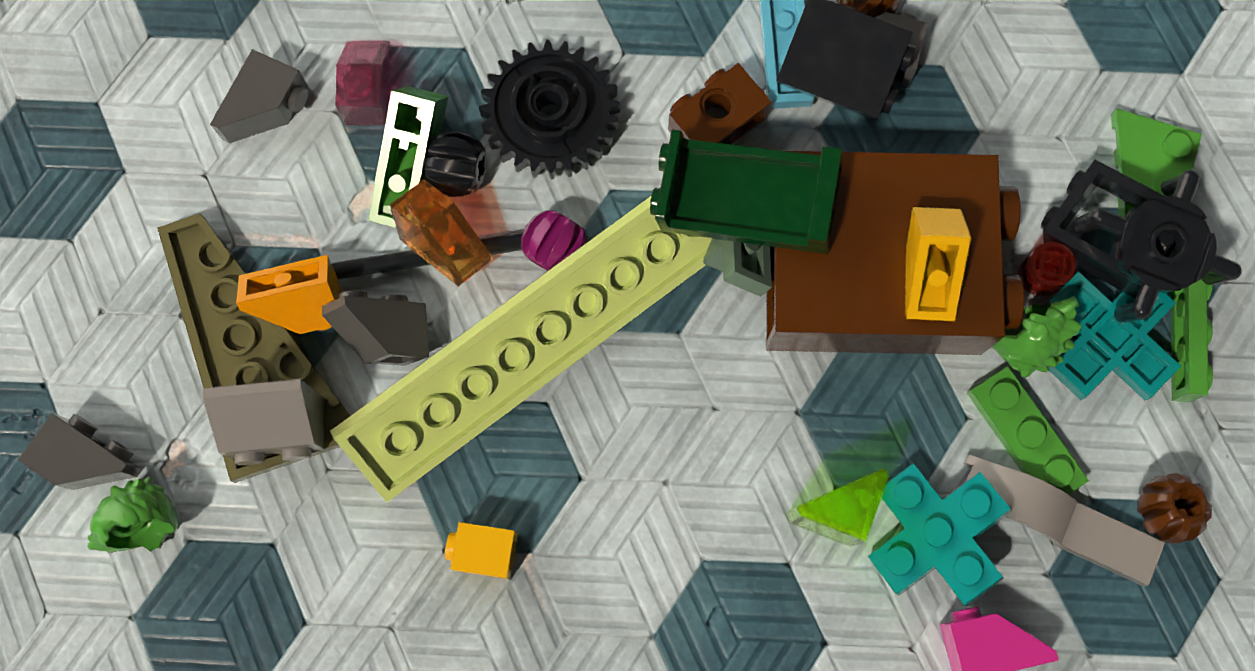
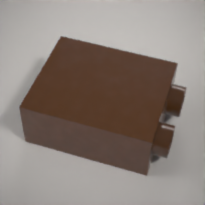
(858, 289)

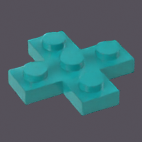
(1110, 345)
(940, 534)

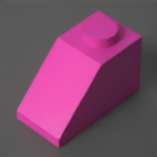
(991, 643)

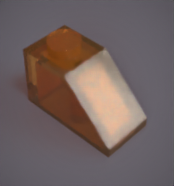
(439, 232)

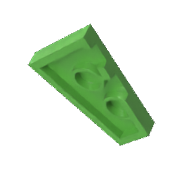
(1151, 150)

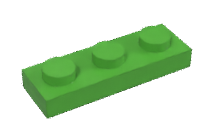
(1189, 342)
(1026, 432)

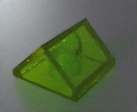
(844, 512)

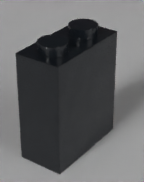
(846, 58)

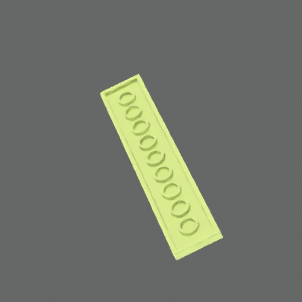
(517, 350)

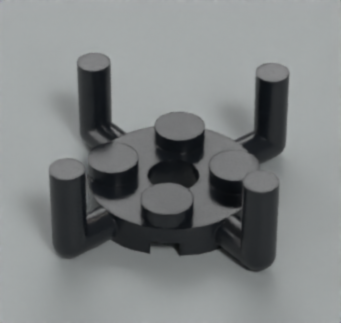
(1137, 250)

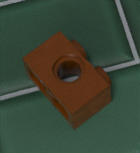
(729, 90)

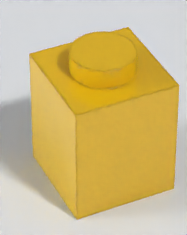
(481, 550)

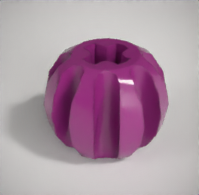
(551, 239)

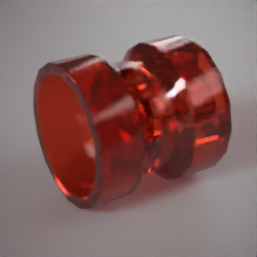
(1039, 276)

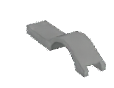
(1071, 523)

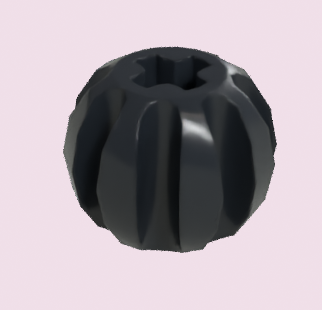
(456, 163)

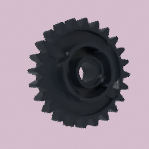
(549, 79)

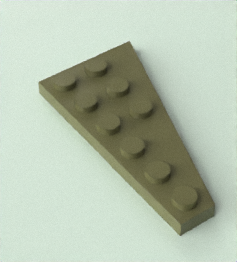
(230, 343)

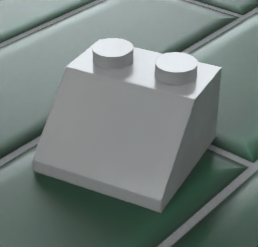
(266, 420)

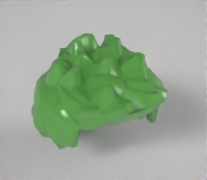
(1040, 337)
(133, 518)

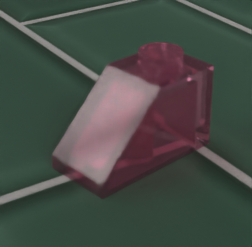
(363, 82)

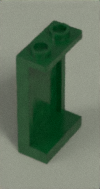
(747, 193)

